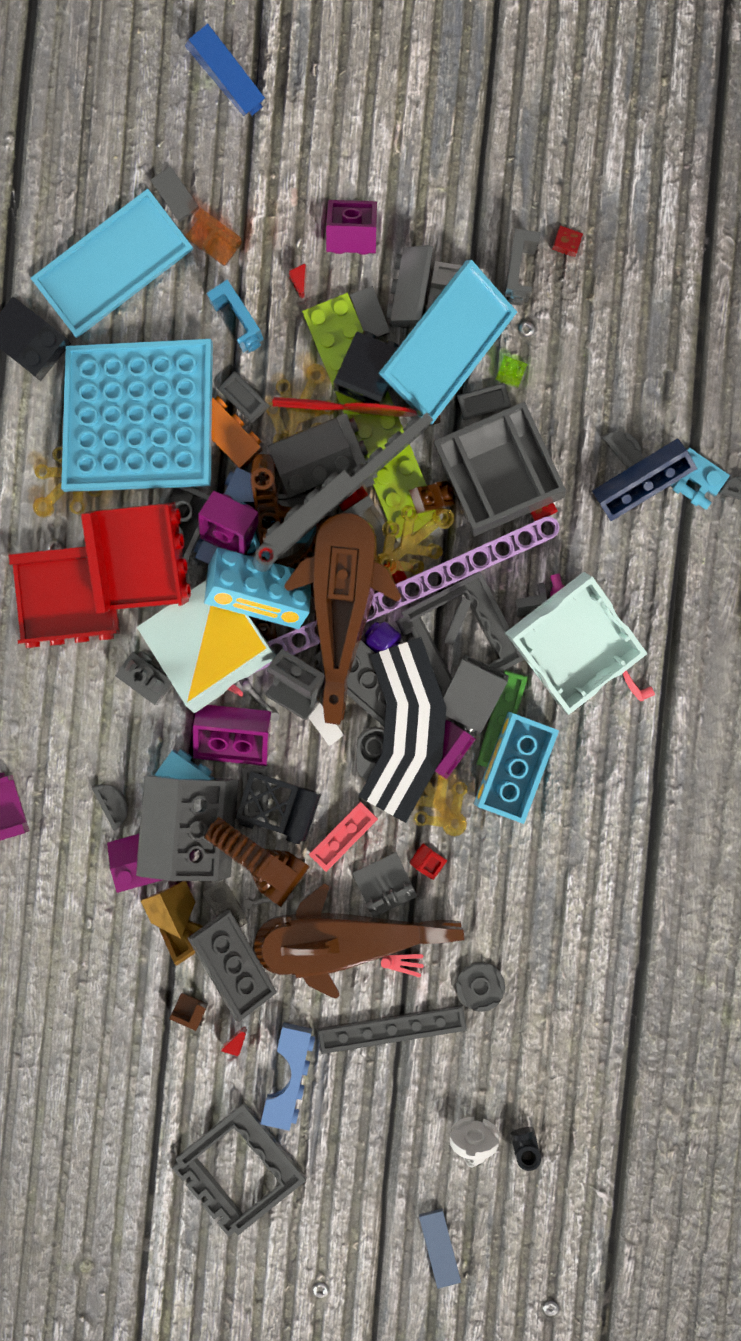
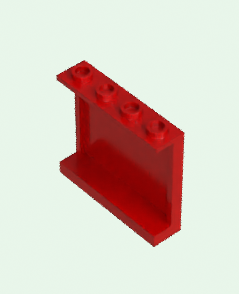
(136, 557)
(58, 598)

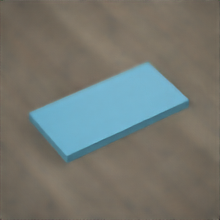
(112, 263)
(448, 341)

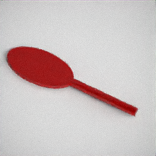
(365, 408)

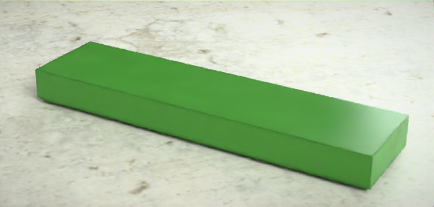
(508, 702)

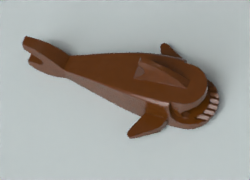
(344, 582)
(324, 943)

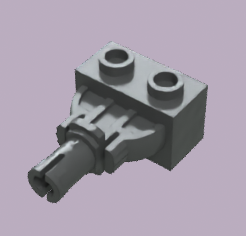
(144, 677)

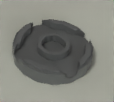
(480, 986)

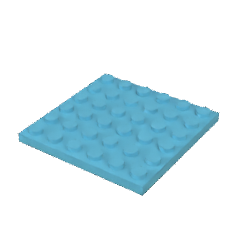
(137, 415)

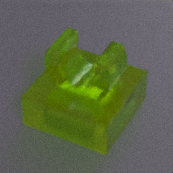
(511, 371)

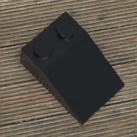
(30, 339)

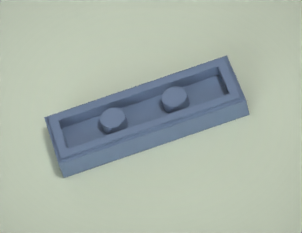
(440, 1248)

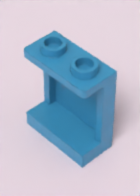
(224, 295)

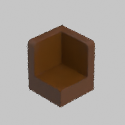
(188, 1011)

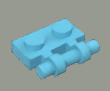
(707, 477)

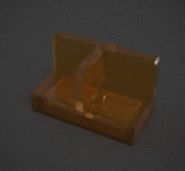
(214, 237)

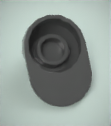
(369, 750)

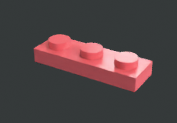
(343, 836)

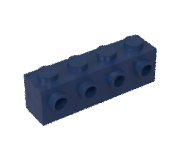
(644, 479)

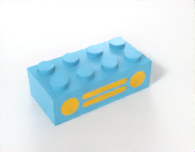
(240, 588)
(515, 767)

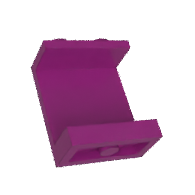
(454, 748)
(11, 811)

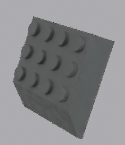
(499, 469)

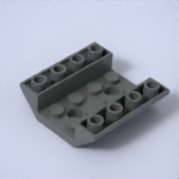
(173, 828)

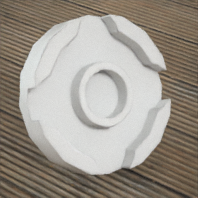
(474, 1140)

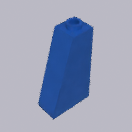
(225, 70)

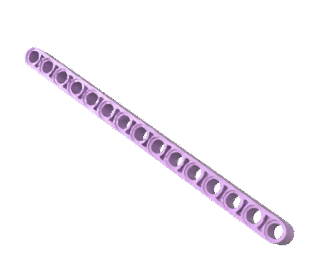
(425, 588)

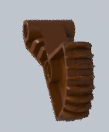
(267, 503)
(273, 870)

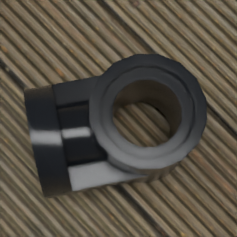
(525, 1140)

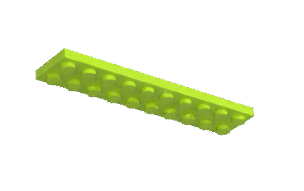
(333, 329)

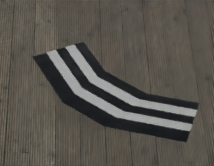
(411, 729)

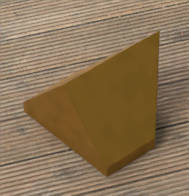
(170, 908)
(180, 948)

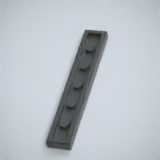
(391, 1029)

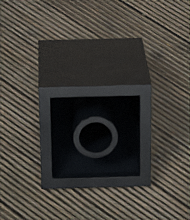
(361, 367)

